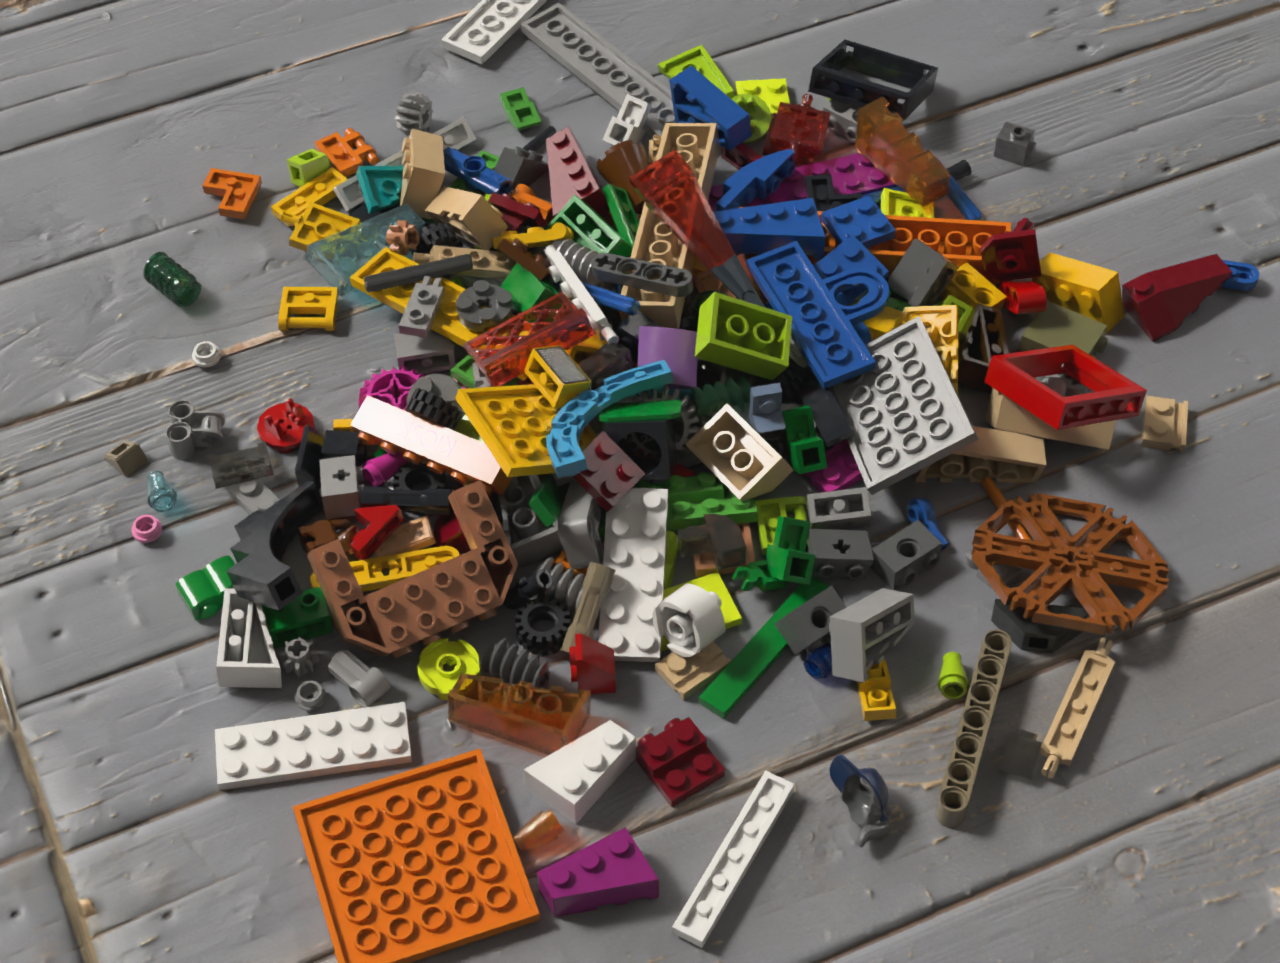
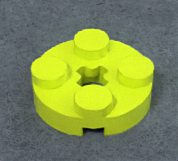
(439, 653)

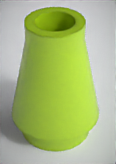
(953, 679)

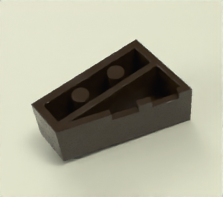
(977, 343)

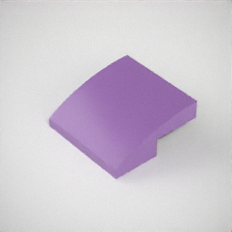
(674, 347)

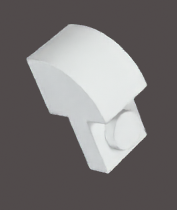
(628, 122)

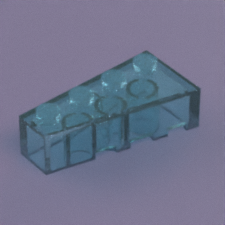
(347, 251)

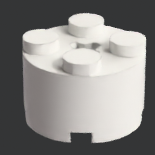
(689, 619)

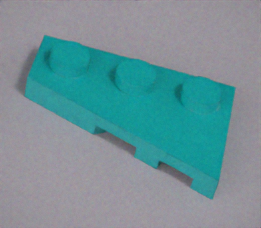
(380, 186)

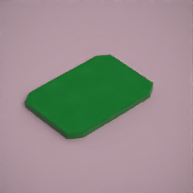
(641, 411)

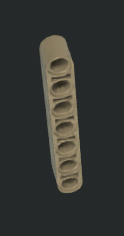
(971, 738)

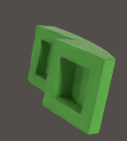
(519, 109)

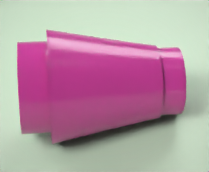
(382, 468)

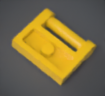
(308, 301)

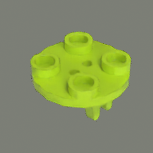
(759, 112)

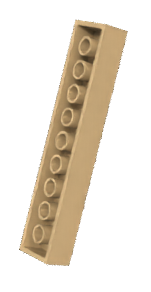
(654, 241)

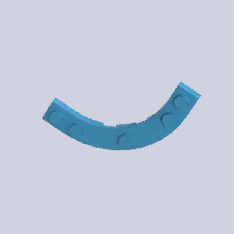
(576, 414)

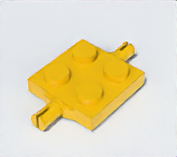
(316, 224)

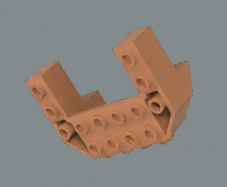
(430, 600)

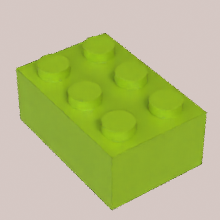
(743, 336)

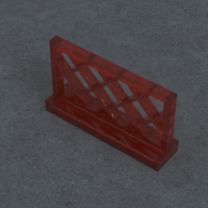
(502, 365)

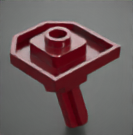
(1012, 253)

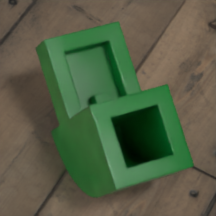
(801, 445)
(787, 555)

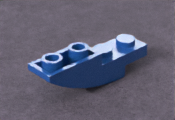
(756, 180)

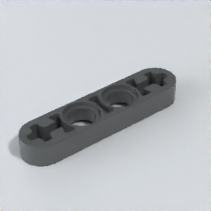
(672, 282)

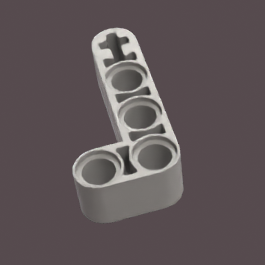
(579, 527)

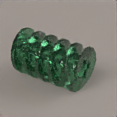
(171, 279)
(715, 398)

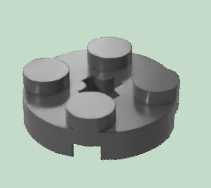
(480, 295)

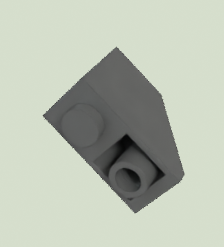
(521, 166)

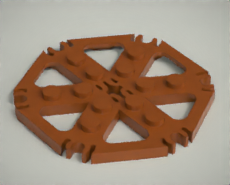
(1084, 576)

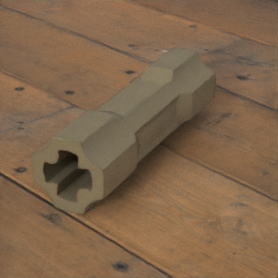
(595, 588)

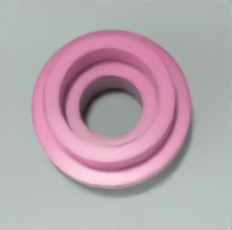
(144, 523)

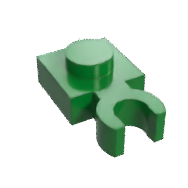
(758, 575)

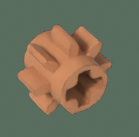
(402, 237)

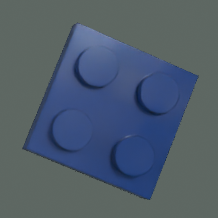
(861, 219)

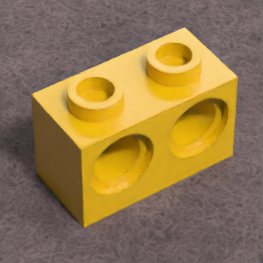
(973, 288)

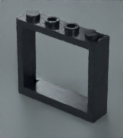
(831, 83)

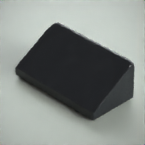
(309, 457)

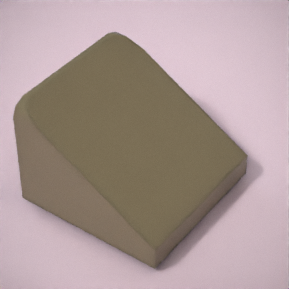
(126, 457)

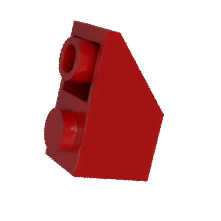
(592, 665)

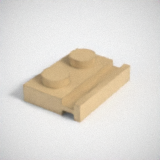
(1164, 423)
(692, 673)

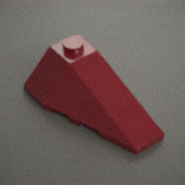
(1168, 295)

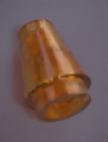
(538, 831)

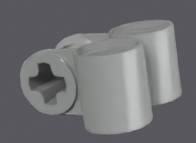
(192, 429)

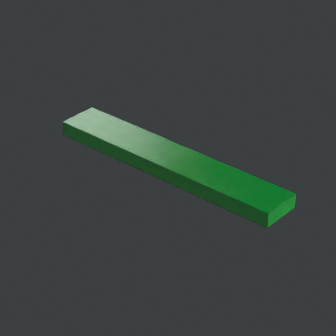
(755, 657)

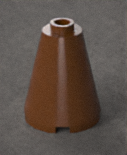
(620, 164)

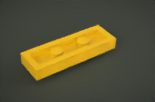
(317, 191)

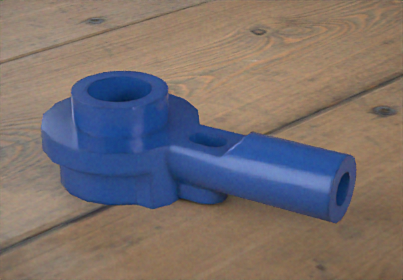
(922, 510)

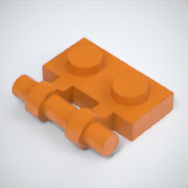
(341, 154)

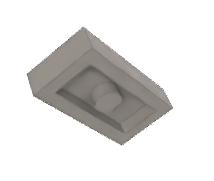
(253, 496)

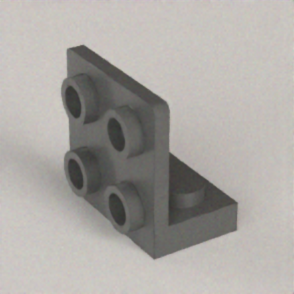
(922, 275)

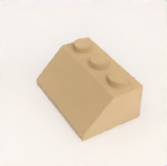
(738, 455)

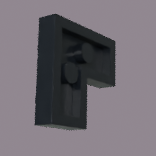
(822, 191)

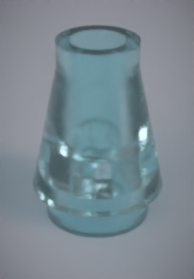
(160, 493)

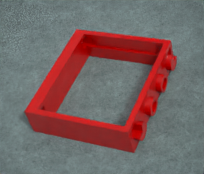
(1112, 398)

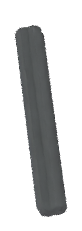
(418, 272)

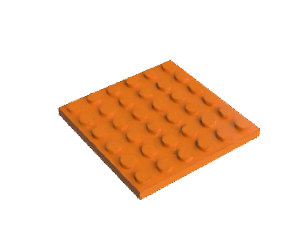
(415, 863)

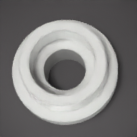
(206, 354)

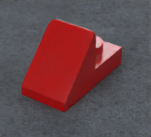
(379, 524)

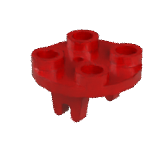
(284, 425)

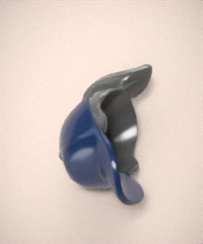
(865, 797)

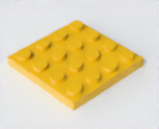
(515, 426)

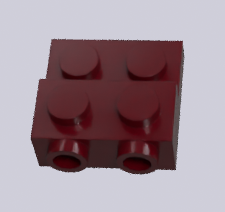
(678, 760)

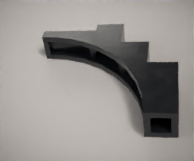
(264, 538)

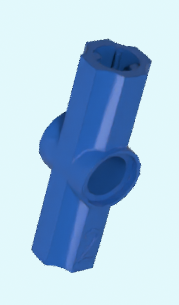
(475, 173)

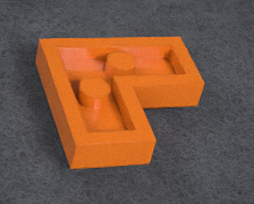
(236, 187)

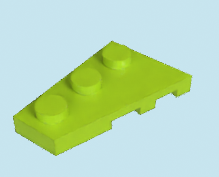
(702, 62)

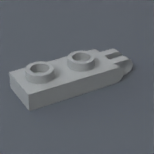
(422, 308)

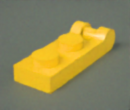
(538, 236)

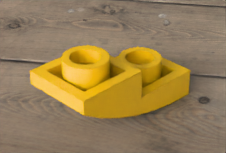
(876, 694)

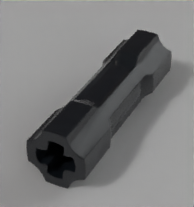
(427, 501)

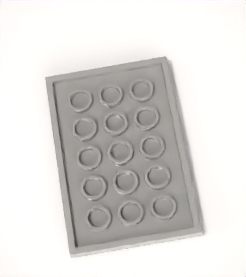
(902, 409)

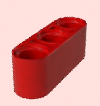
(1023, 296)

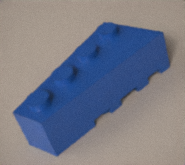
(772, 226)

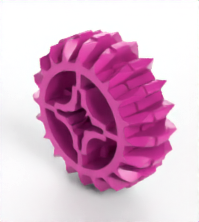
(390, 386)

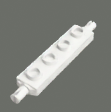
(574, 289)

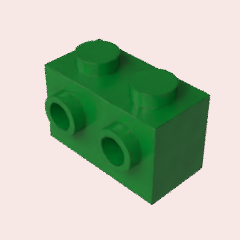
(303, 618)

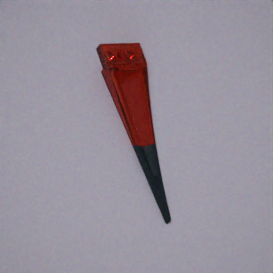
(680, 204)

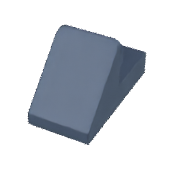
(765, 408)

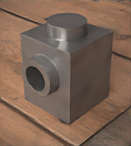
(1015, 143)

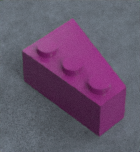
(598, 876)

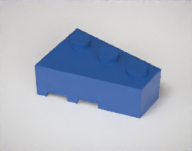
(700, 101)

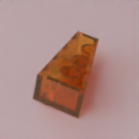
(899, 154)
(518, 712)

